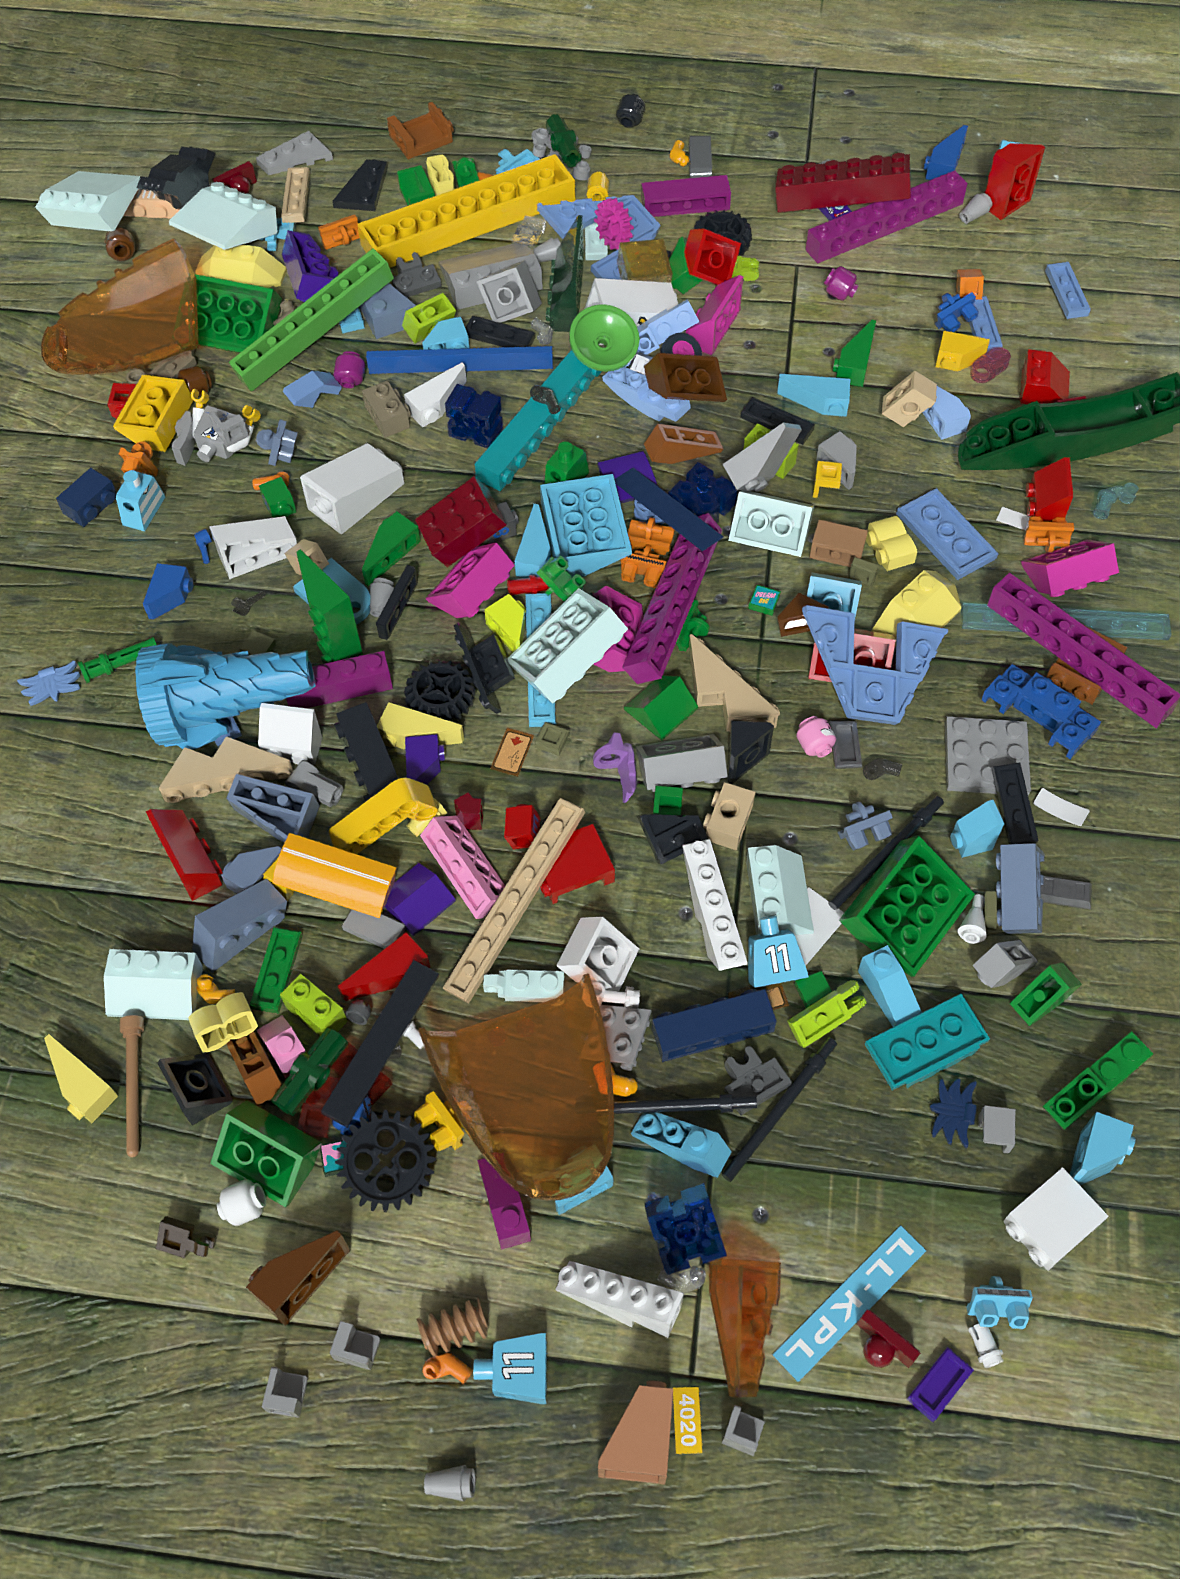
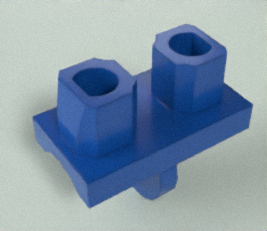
(953, 308)

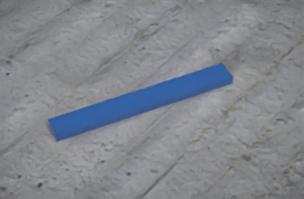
(473, 358)

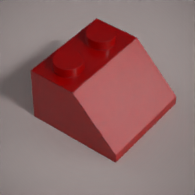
(710, 256)
(1043, 378)
(1050, 491)

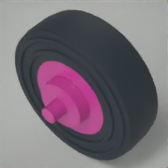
(681, 344)

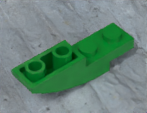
(1098, 1081)

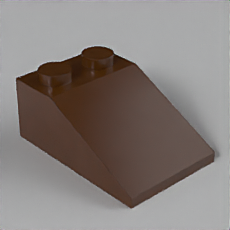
(295, 1276)

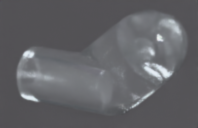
(545, 331)
(685, 1281)

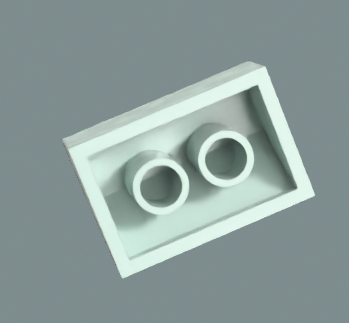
(771, 522)
(779, 888)
(151, 984)

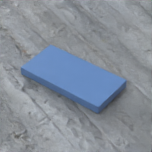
(947, 534)

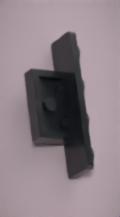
(488, 665)

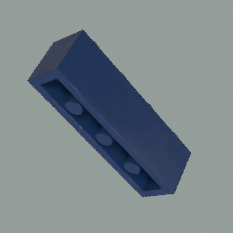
(713, 1024)

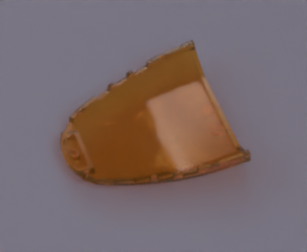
(130, 319)
(534, 1092)

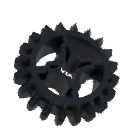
(729, 226)
(443, 684)

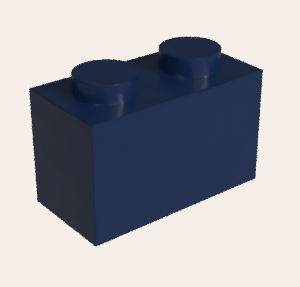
(87, 497)

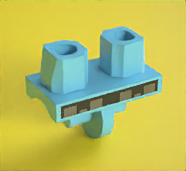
(998, 1301)

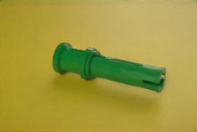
(106, 663)

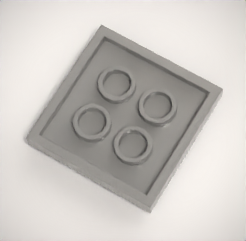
(977, 746)

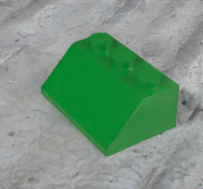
(265, 1151)

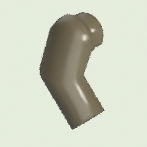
(287, 308)

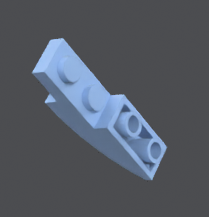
(663, 325)
(635, 391)

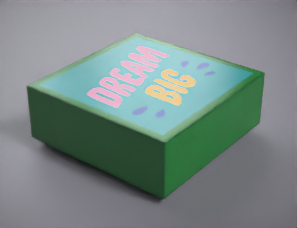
(764, 600)

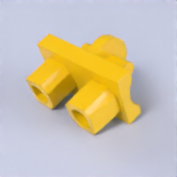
(443, 1116)

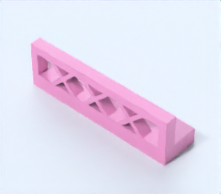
(461, 865)

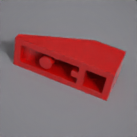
(384, 970)

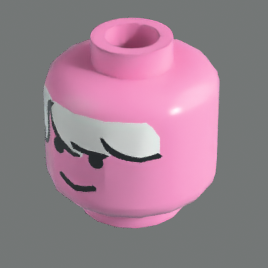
(816, 736)

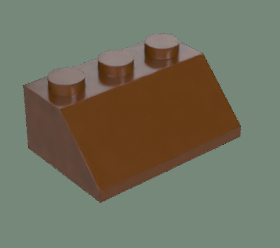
(685, 377)

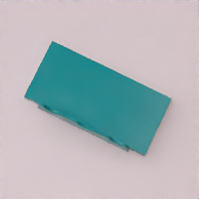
(927, 1043)

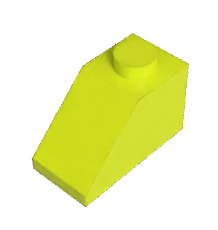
(507, 621)

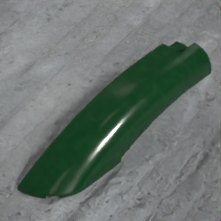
(1072, 429)

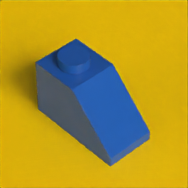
(167, 589)

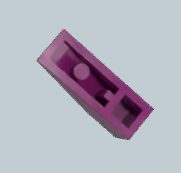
(505, 1208)

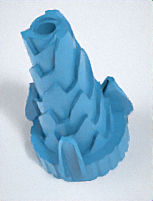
(192, 688)

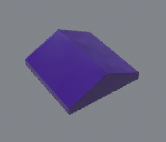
(418, 898)

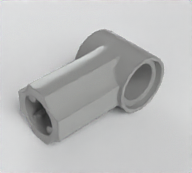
(309, 780)

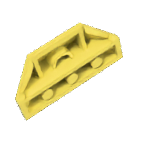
(242, 265)
(924, 601)

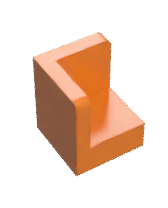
(970, 281)

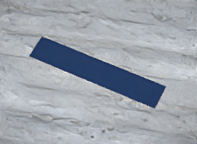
(668, 509)

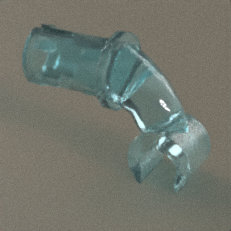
(1108, 496)

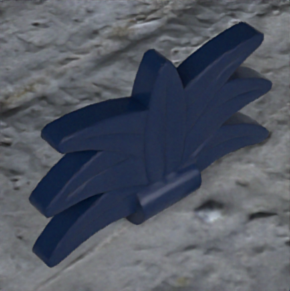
(954, 1111)

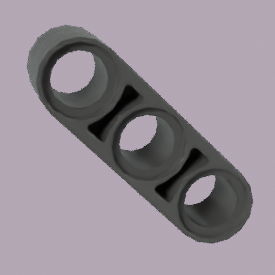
(700, 156)

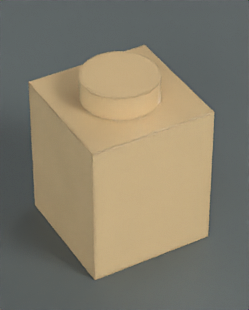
(311, 549)

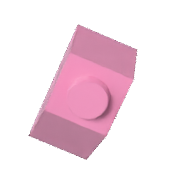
(281, 1043)

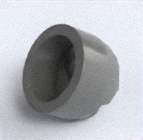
(358, 1012)

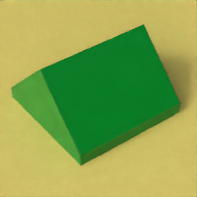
(662, 706)

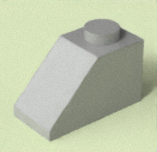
(840, 450)
(1004, 963)

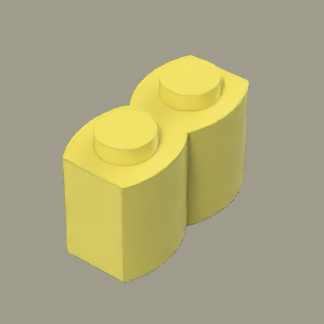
(439, 174)
(891, 543)
(221, 1022)

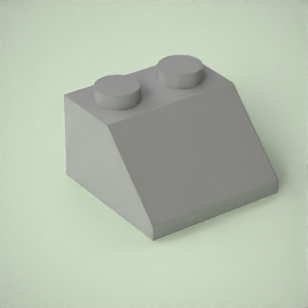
(509, 292)

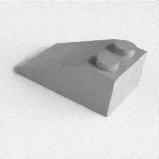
(762, 459)

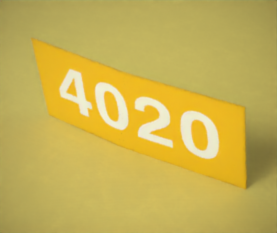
(687, 1420)

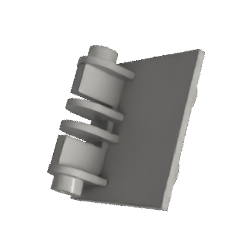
(624, 1033)

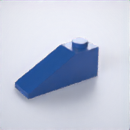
(946, 154)

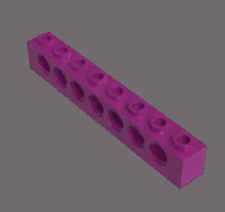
(885, 217)
(668, 609)
(1083, 650)

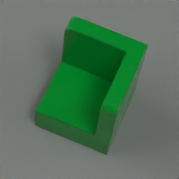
(667, 800)

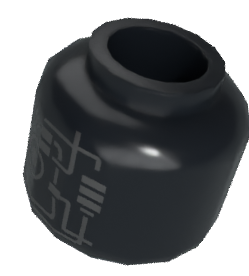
(630, 110)

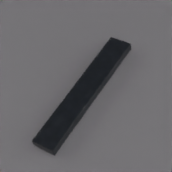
(380, 1044)

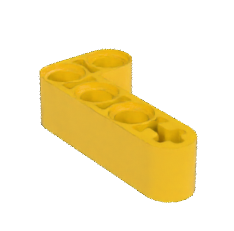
(382, 813)

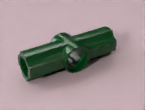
(563, 140)
(310, 1071)

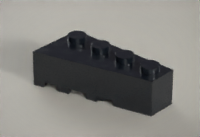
(365, 749)

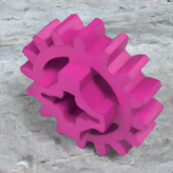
(613, 223)

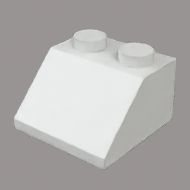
(289, 732)
(600, 951)

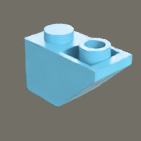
(447, 335)

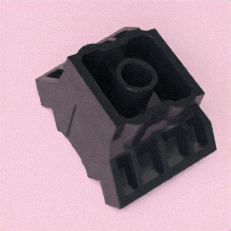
(179, 176)

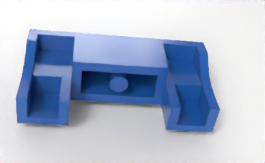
(1046, 705)

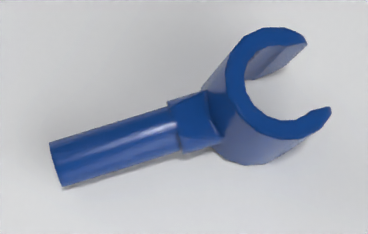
(203, 538)

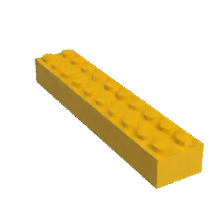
(468, 211)

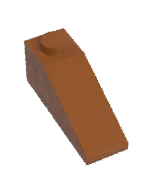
(678, 444)
(254, 1067)

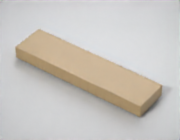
(295, 195)

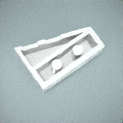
(252, 544)

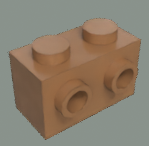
(837, 543)

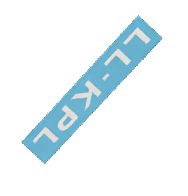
(849, 1303)

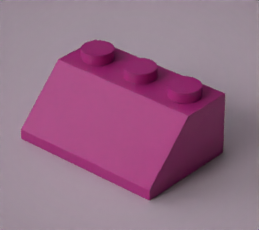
(717, 314)
(1072, 567)
(471, 581)
(631, 615)

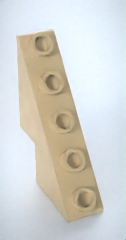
(721, 685)
(201, 775)

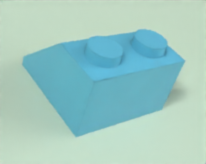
(835, 592)
(1101, 1147)

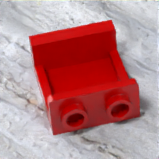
(579, 864)

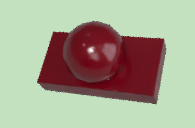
(238, 177)
(885, 1343)

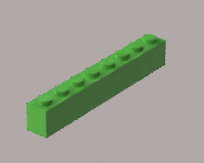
(311, 319)

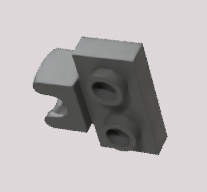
(414, 278)
(755, 1078)

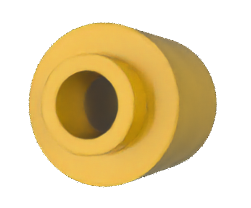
(598, 186)

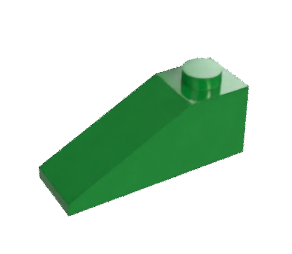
(855, 356)
(392, 542)

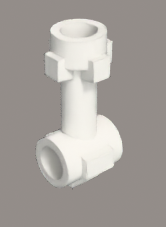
(629, 998)

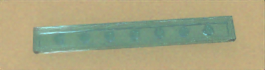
(1108, 623)

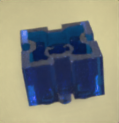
(474, 415)
(705, 493)
(685, 1229)

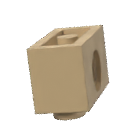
(909, 399)
(729, 830)

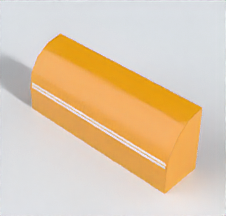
(334, 875)

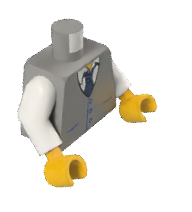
(206, 438)

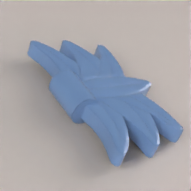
(50, 683)

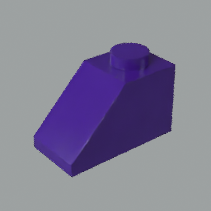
(423, 757)

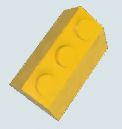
(154, 411)

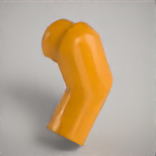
(677, 154)
(209, 990)
(622, 1085)

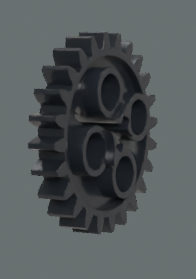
(405, 1180)

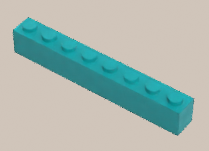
(533, 424)

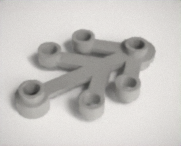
(541, 140)

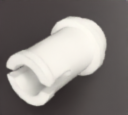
(986, 1346)

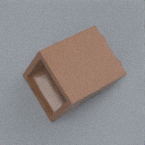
(641, 1439)

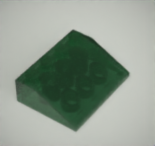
(567, 279)

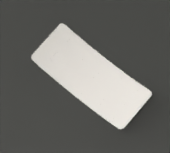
(1061, 808)

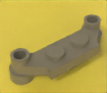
(166, 369)

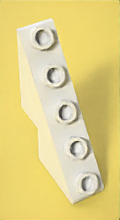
(713, 906)
(621, 1297)

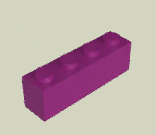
(686, 195)
(346, 680)

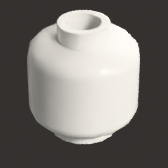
(241, 1202)

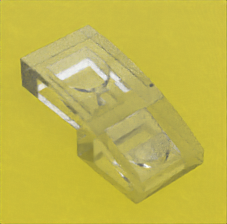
(529, 231)

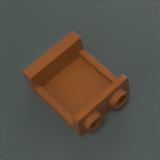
(421, 133)
(1073, 681)

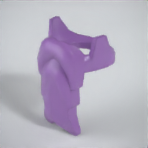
(623, 761)

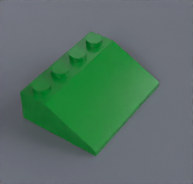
(233, 313)
(330, 612)
(908, 904)

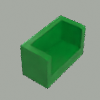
(414, 185)

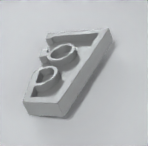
(299, 150)

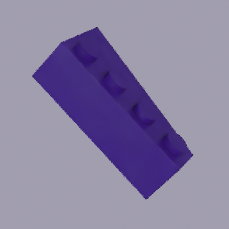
(306, 265)

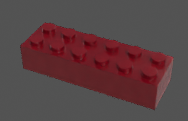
(843, 182)

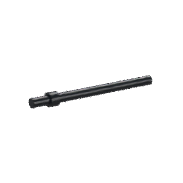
(920, 819)
(814, 1064)
(724, 1103)

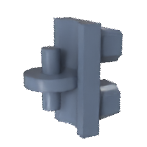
(280, 443)
(855, 833)

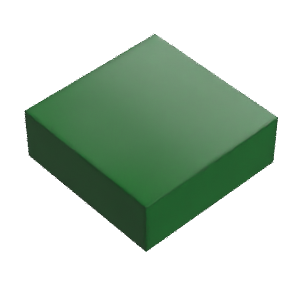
(812, 988)

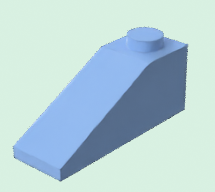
(947, 415)

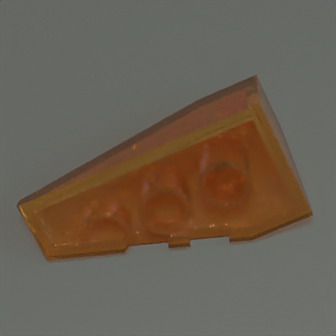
(742, 1306)

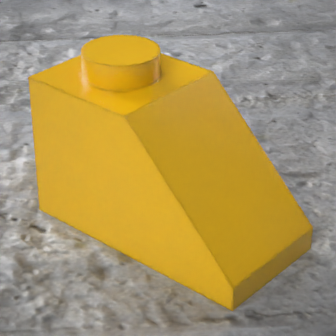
(960, 350)

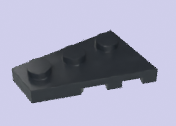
(363, 188)

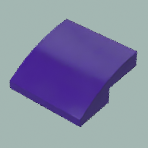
(621, 465)

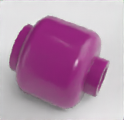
(841, 283)
(349, 369)

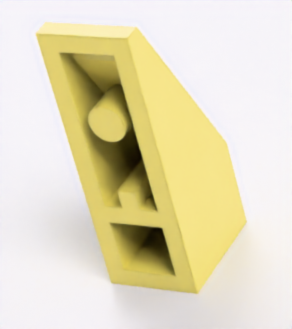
(403, 722)
(79, 1085)

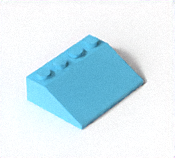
(585, 523)

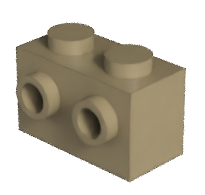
(386, 408)

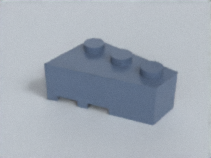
(386, 311)
(273, 806)
(1020, 888)
(236, 923)

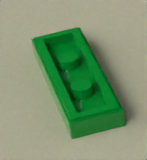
(276, 970)

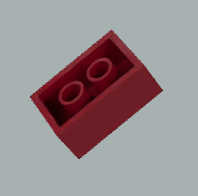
(460, 522)

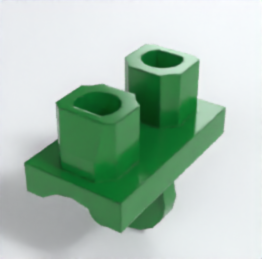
(465, 171)
(558, 579)
(694, 624)

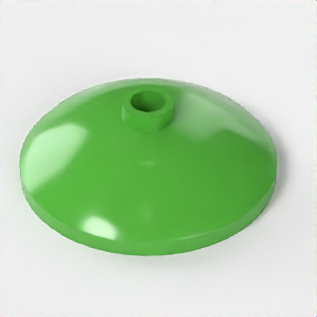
(604, 326)

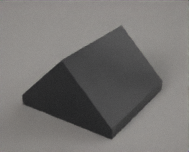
(747, 746)
(195, 1085)

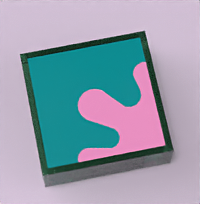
(329, 1156)

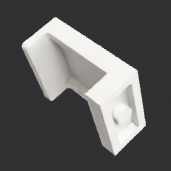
(1054, 1219)

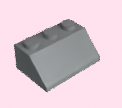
(682, 762)

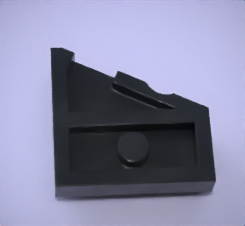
(669, 833)

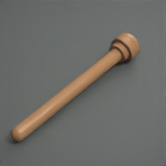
(131, 1028)

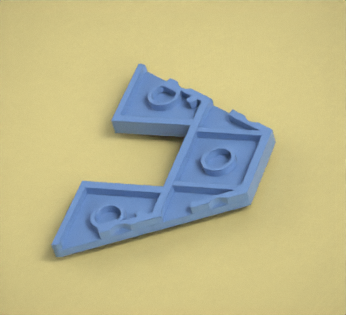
(564, 214)
(871, 691)

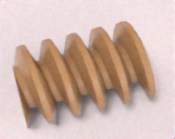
(453, 1327)

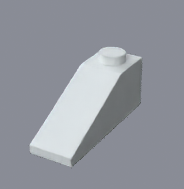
(429, 399)

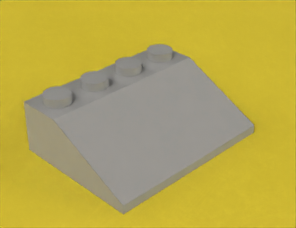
(464, 271)

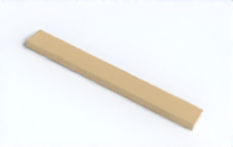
(513, 900)

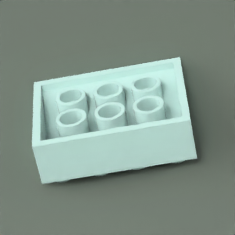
(88, 200)
(226, 217)
(567, 645)

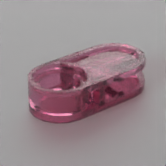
(993, 361)

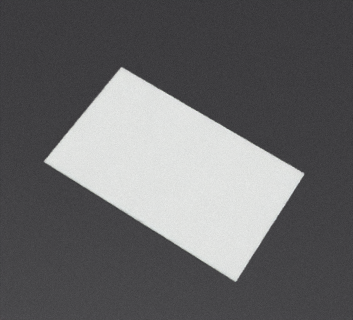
(825, 923)

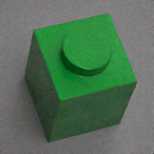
(277, 498)

